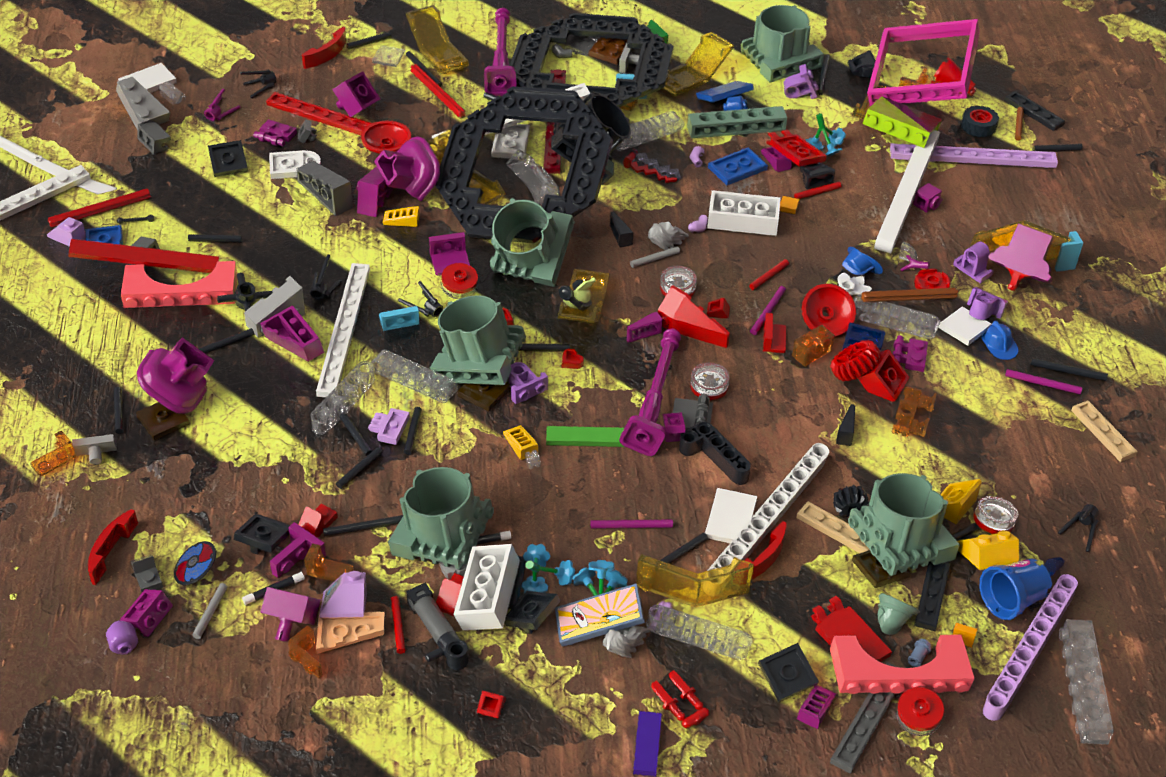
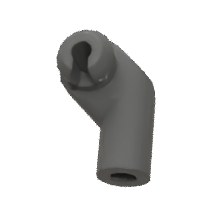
(560, 52)

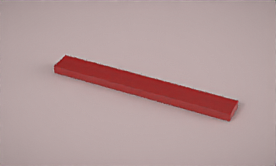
(317, 113)
(142, 255)

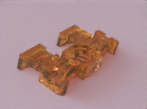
(906, 421)

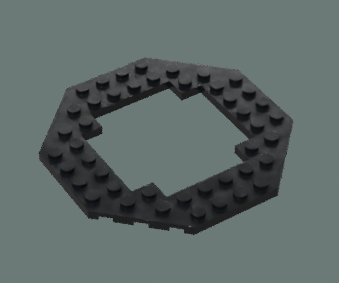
(649, 73)
(533, 105)

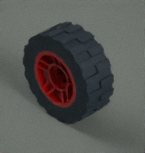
(979, 121)

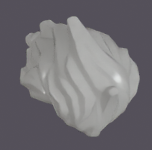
(666, 235)
(625, 640)

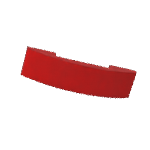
(316, 57)
(120, 527)
(771, 553)

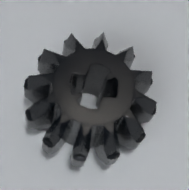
(849, 498)

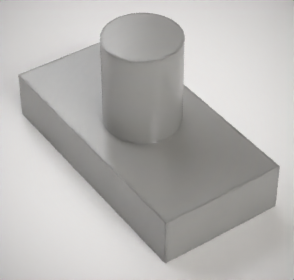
(626, 58)
(94, 447)

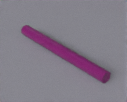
(760, 321)
(1043, 381)
(666, 523)

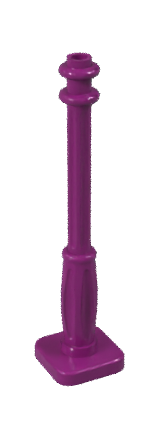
(500, 75)
(642, 431)

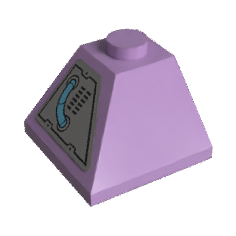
(345, 596)

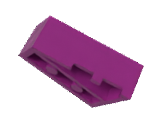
(371, 192)
(293, 334)

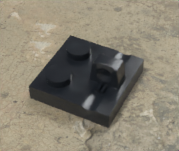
(227, 158)
(262, 533)
(531, 610)
(788, 672)

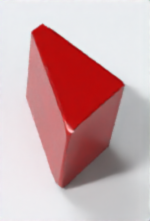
(718, 308)
(490, 704)

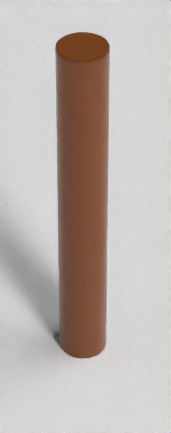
(1019, 120)

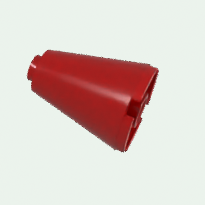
(952, 73)

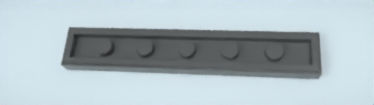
(861, 730)

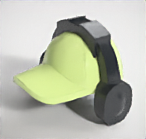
(580, 296)

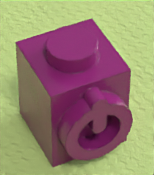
(927, 198)

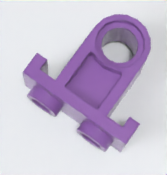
(801, 84)
(974, 262)
(985, 304)
(525, 383)

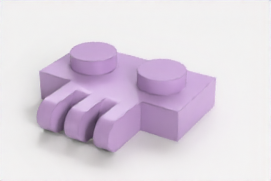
(389, 426)

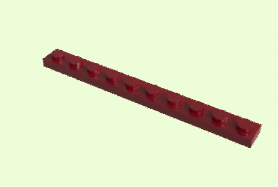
(552, 160)

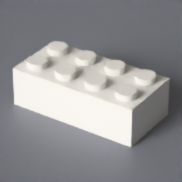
(744, 213)
(487, 587)

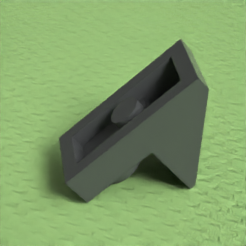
(146, 573)

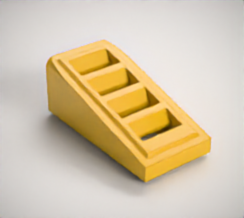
(402, 217)
(518, 446)

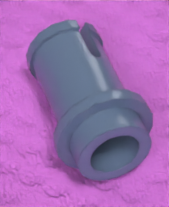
(921, 648)

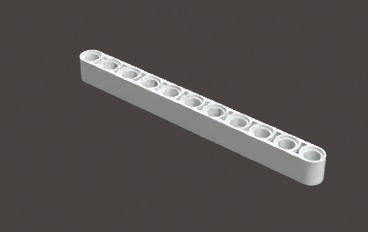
(905, 195)
(774, 506)

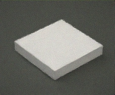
(964, 326)

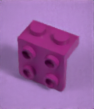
(447, 251)

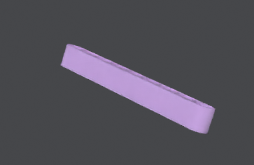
(1029, 647)

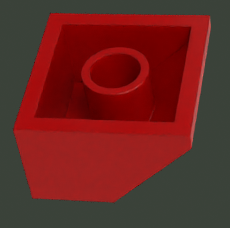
(885, 378)

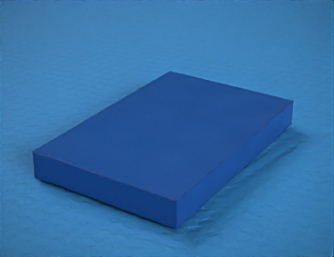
(724, 91)
(737, 166)

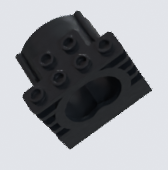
(610, 118)

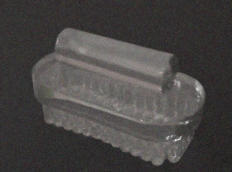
(171, 93)

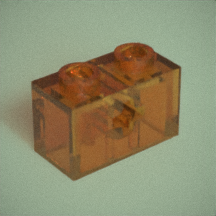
(813, 345)

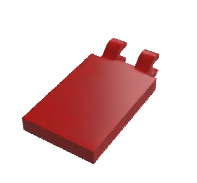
(796, 148)
(848, 623)

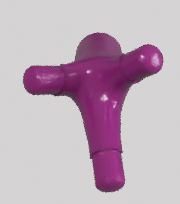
(915, 264)

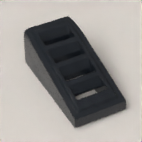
(621, 231)
(846, 429)

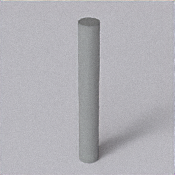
(653, 257)
(209, 611)

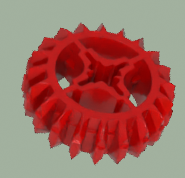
(855, 360)

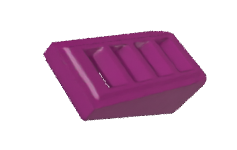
(776, 159)
(648, 326)
(809, 717)

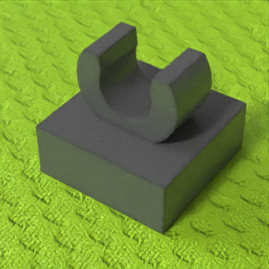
(306, 132)

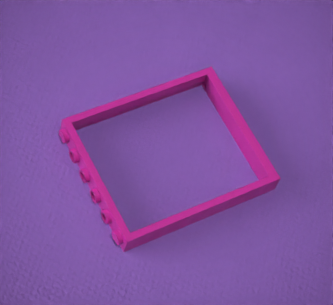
(925, 92)

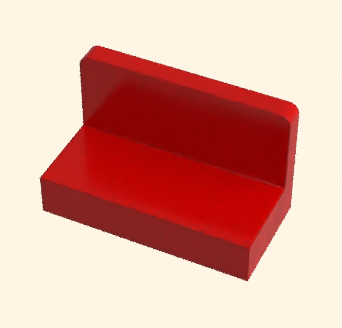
(774, 335)

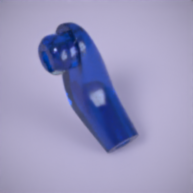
(1054, 564)

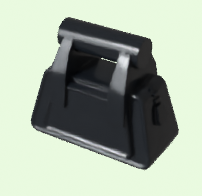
(862, 64)
(817, 175)

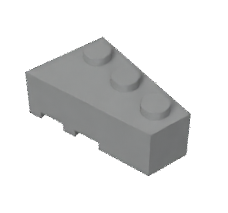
(140, 103)
(279, 300)

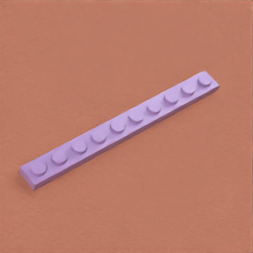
(980, 155)

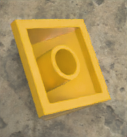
(960, 498)

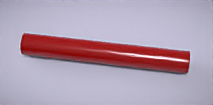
(818, 190)
(769, 274)
(398, 627)

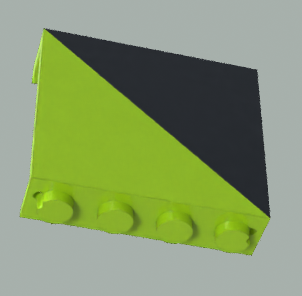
(901, 121)

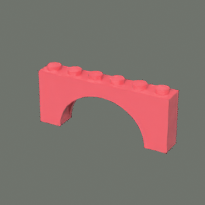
(142, 291)
(861, 673)

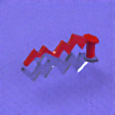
(633, 155)

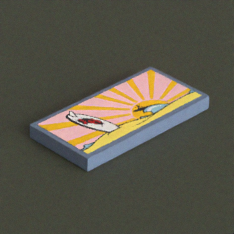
(599, 614)

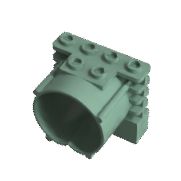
(781, 43)
(543, 261)
(477, 342)
(440, 518)
(904, 524)

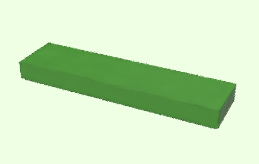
(583, 436)

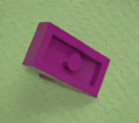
(674, 426)

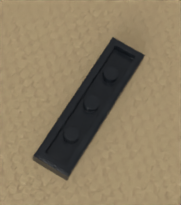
(1035, 111)
(932, 596)

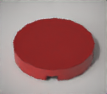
(931, 279)

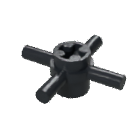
(244, 295)

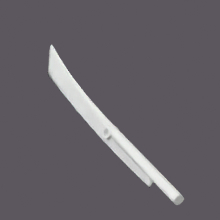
(50, 167)

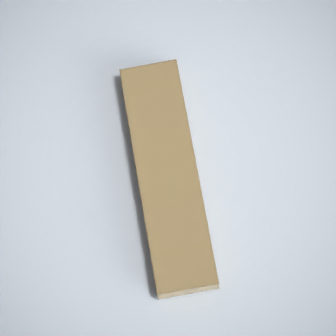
(1104, 431)
(831, 526)

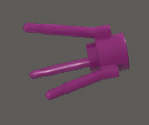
(214, 110)

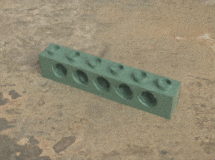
(736, 122)

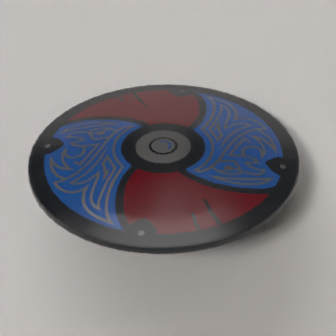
(195, 563)

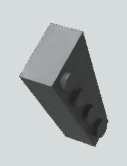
(326, 187)

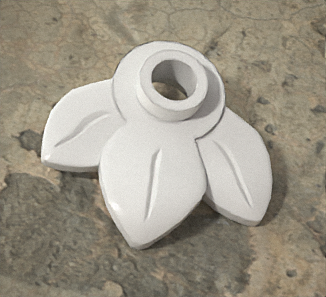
(852, 285)

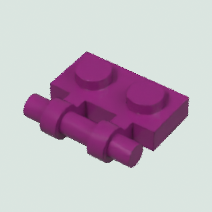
(275, 133)
(916, 353)

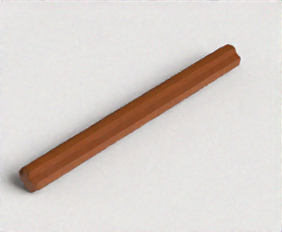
(906, 295)

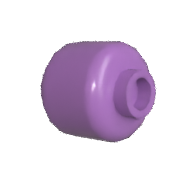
(121, 637)

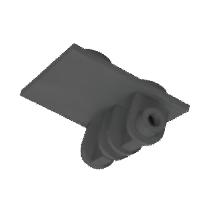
(693, 410)

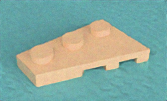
(343, 631)

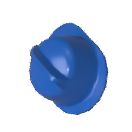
(860, 263)
(1000, 341)

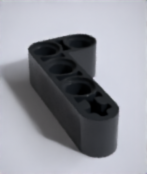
(709, 440)

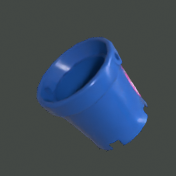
(1014, 587)

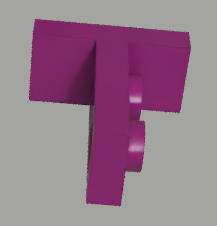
(295, 551)

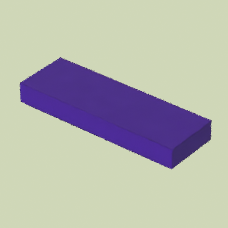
(647, 743)

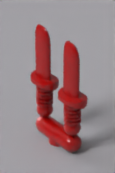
(671, 704)

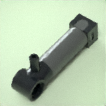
(422, 603)

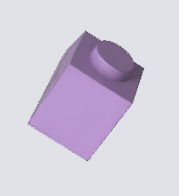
(68, 230)

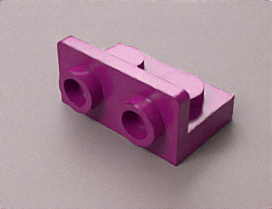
(148, 611)

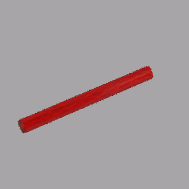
(438, 91)
(100, 207)

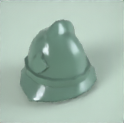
(893, 614)

